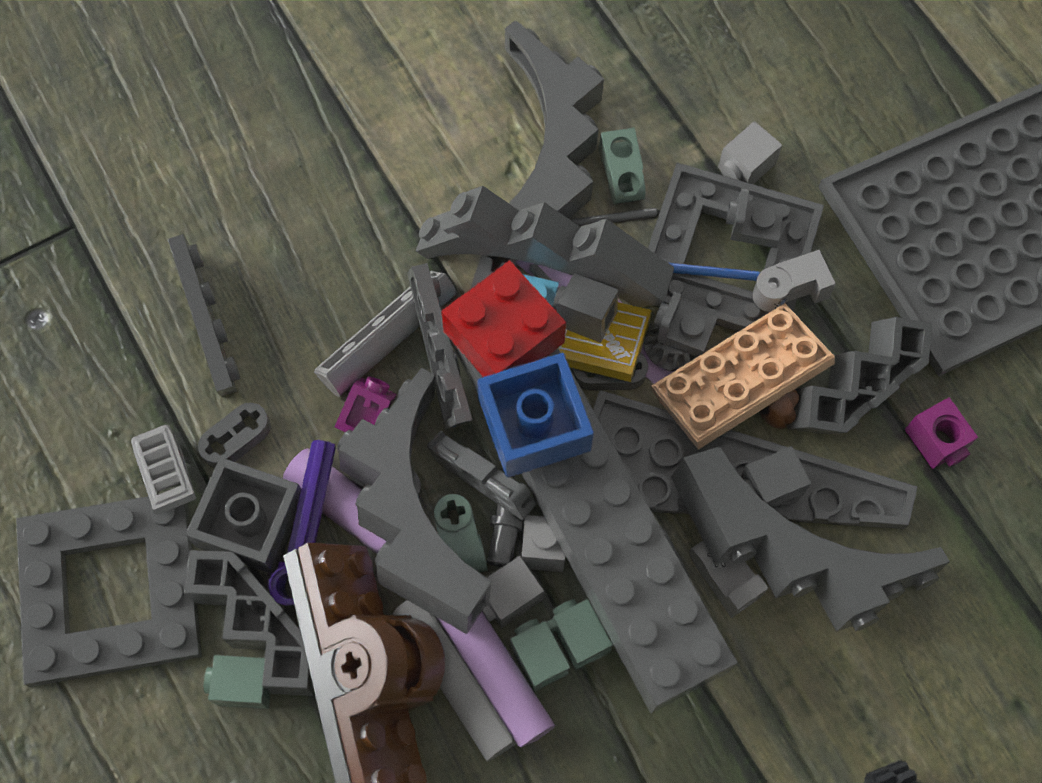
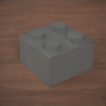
(245, 515)

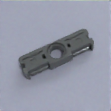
(482, 475)

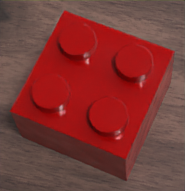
(503, 323)

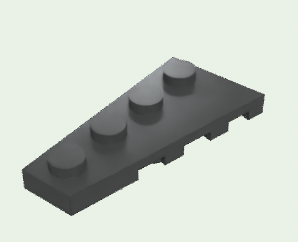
(200, 298)
(441, 357)

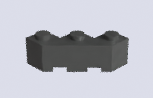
(864, 379)
(251, 619)

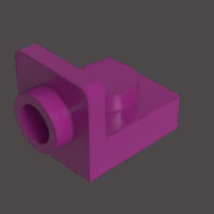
(365, 402)

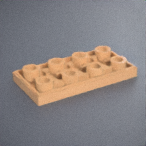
(742, 375)

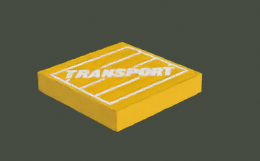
(619, 348)

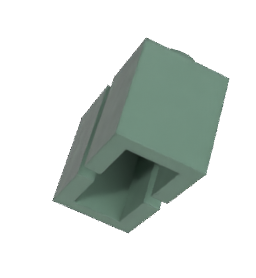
(579, 634)

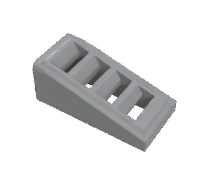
(163, 446)

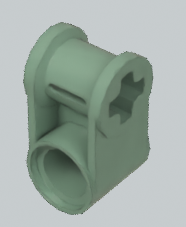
(463, 536)

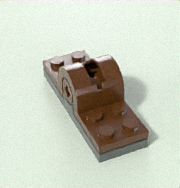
(362, 664)

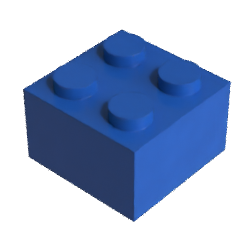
(535, 415)

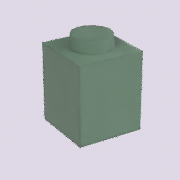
(236, 682)

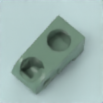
(622, 165)

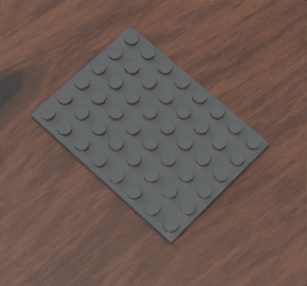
(955, 227)

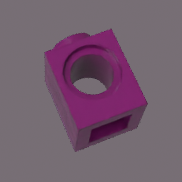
(943, 418)

